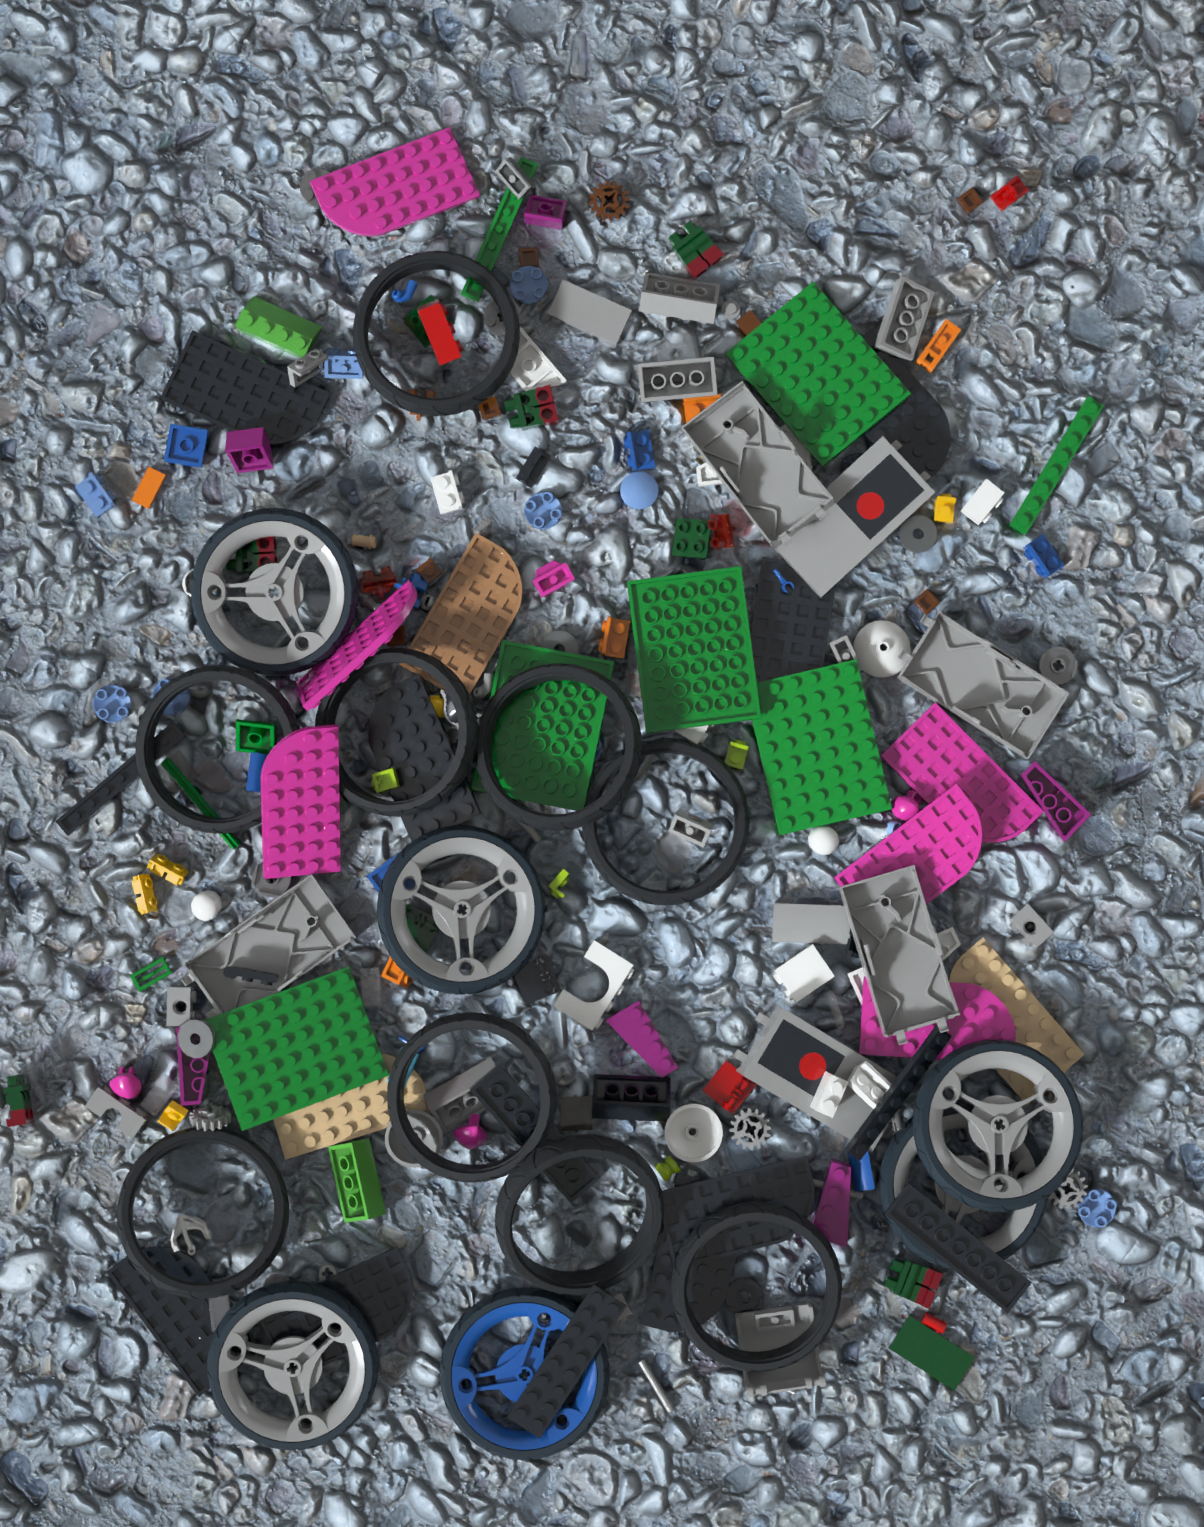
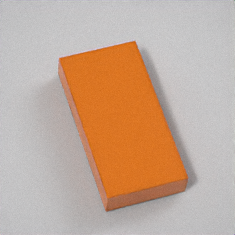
(149, 488)

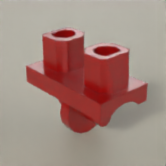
(1009, 193)

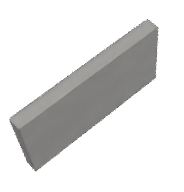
(589, 312)

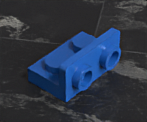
(640, 450)
(1043, 557)

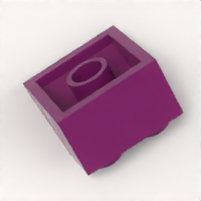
(249, 450)

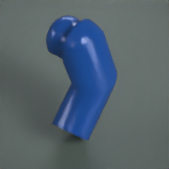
(406, 294)

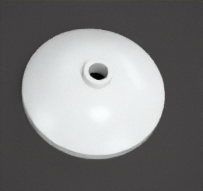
(868, 651)
(704, 1141)

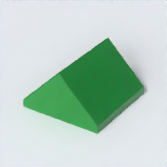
(255, 736)

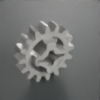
(210, 1117)
(758, 1125)
(1064, 1195)

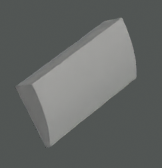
(904, 319)
(810, 924)

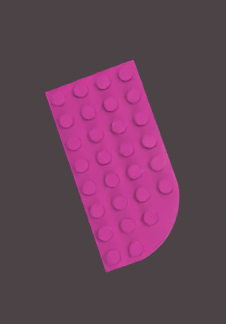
(397, 186)
(357, 647)
(939, 754)
(301, 804)
(937, 840)
(980, 1019)

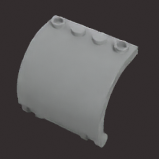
(773, 1329)

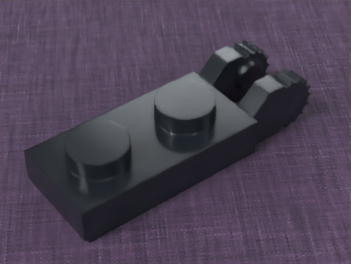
(249, 975)

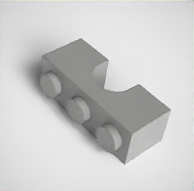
(132, 1119)

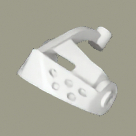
(185, 1223)

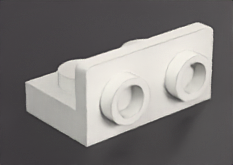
(447, 493)
(868, 1083)

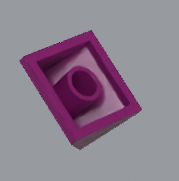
(545, 212)

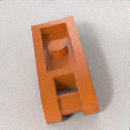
(938, 345)

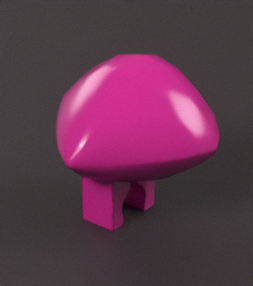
(906, 806)
(126, 1084)
(471, 1135)

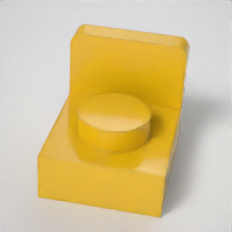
(944, 508)
(172, 1115)

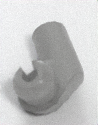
(486, 688)

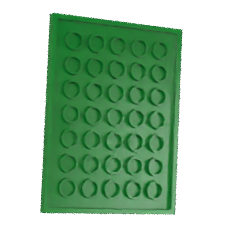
(818, 374)
(693, 650)
(549, 732)
(819, 748)
(296, 1048)

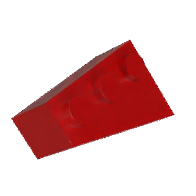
(440, 331)

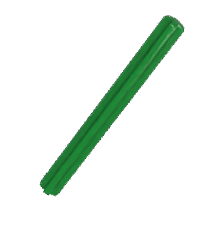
(196, 798)

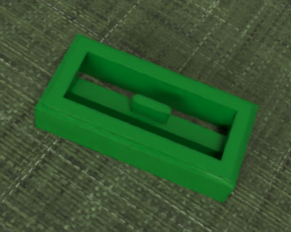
(165, 966)

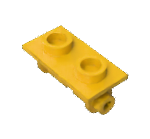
(160, 864)
(144, 885)

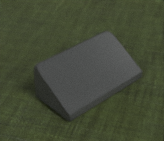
(515, 177)

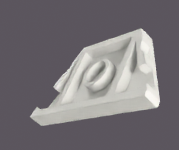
(533, 368)

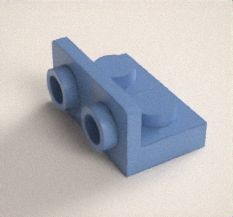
(342, 364)
(95, 495)

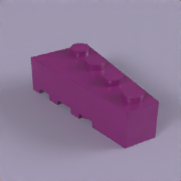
(1058, 805)
(638, 1031)
(191, 1075)
(833, 1203)

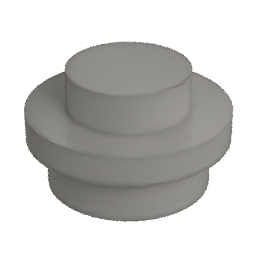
(730, 309)

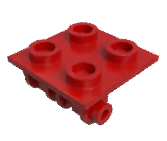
(729, 1087)

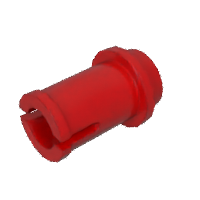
(934, 1322)

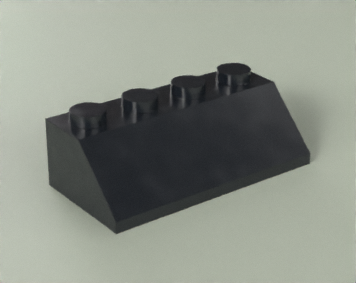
(631, 1097)

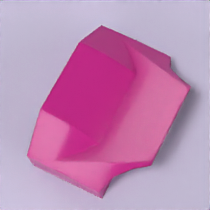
(552, 578)

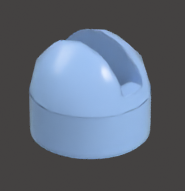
(890, 828)

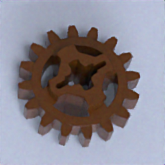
(603, 196)

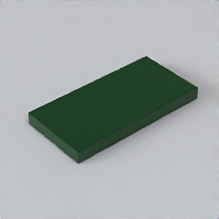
(931, 1352)

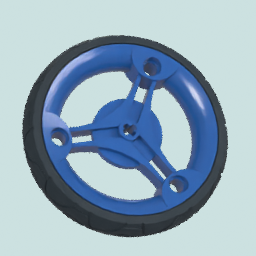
(461, 1402)

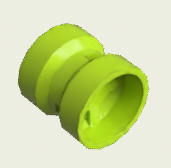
(667, 1168)

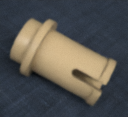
(364, 541)

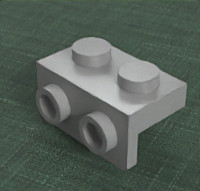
(306, 367)

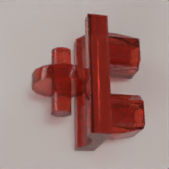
(722, 529)
(380, 583)

